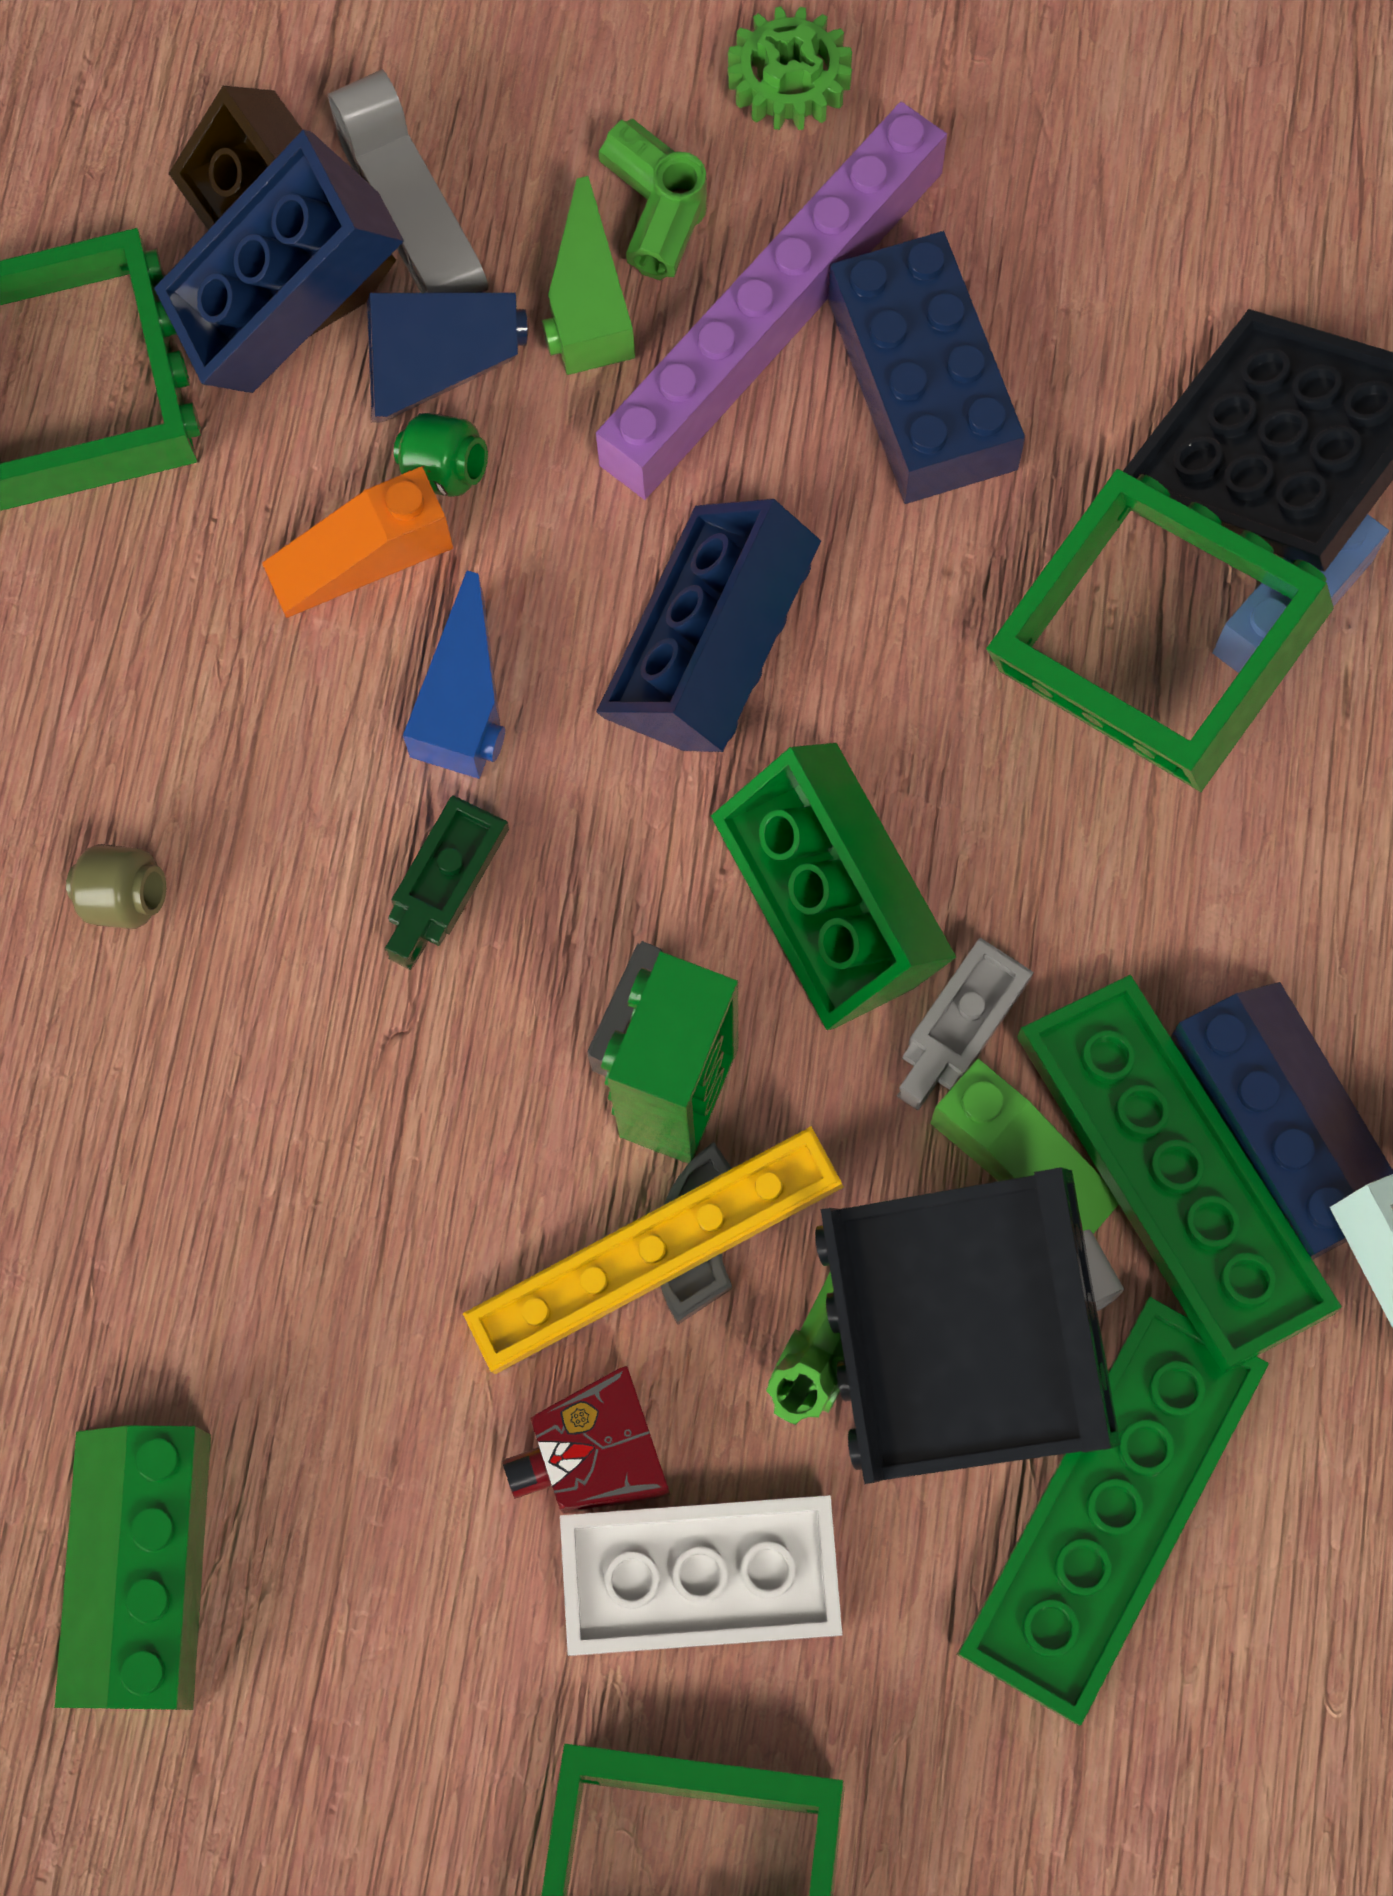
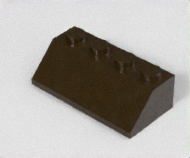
(231, 149)

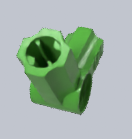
(655, 172)
(807, 1369)

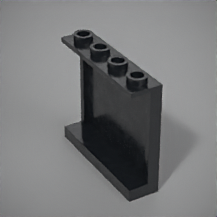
(967, 1327)

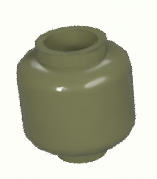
(116, 886)

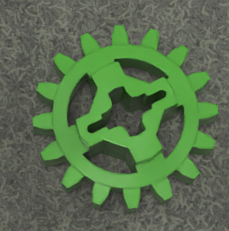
(789, 68)

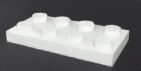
(700, 1575)

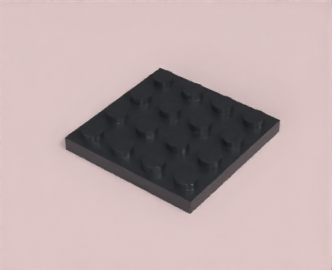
(1281, 436)

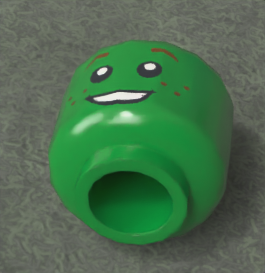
(446, 449)

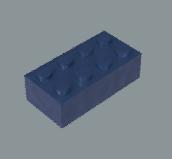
(925, 367)

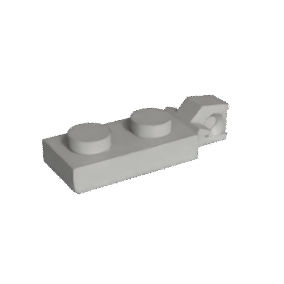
(962, 1021)

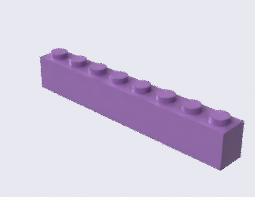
(769, 301)

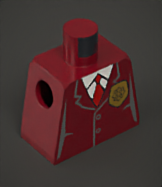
(591, 1450)

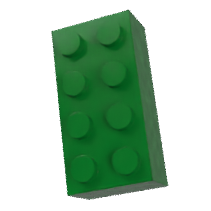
(673, 1056)

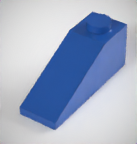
(457, 707)

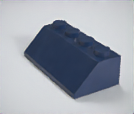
(276, 265)
(711, 624)
(1283, 1107)

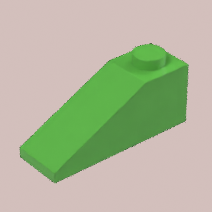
(585, 295)
(1015, 1140)

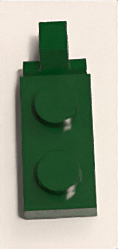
(442, 878)

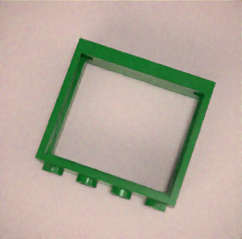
(125, 454)
(1187, 760)
(692, 1780)

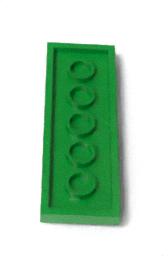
(1178, 1173)
(1111, 1518)

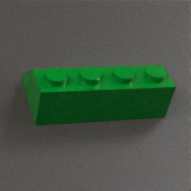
(831, 884)
(134, 1568)

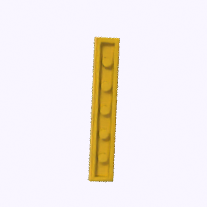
(652, 1250)

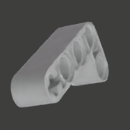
(383, 154)

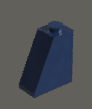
(436, 343)

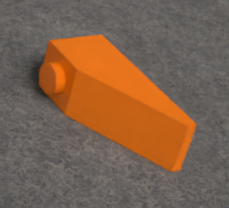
(361, 543)

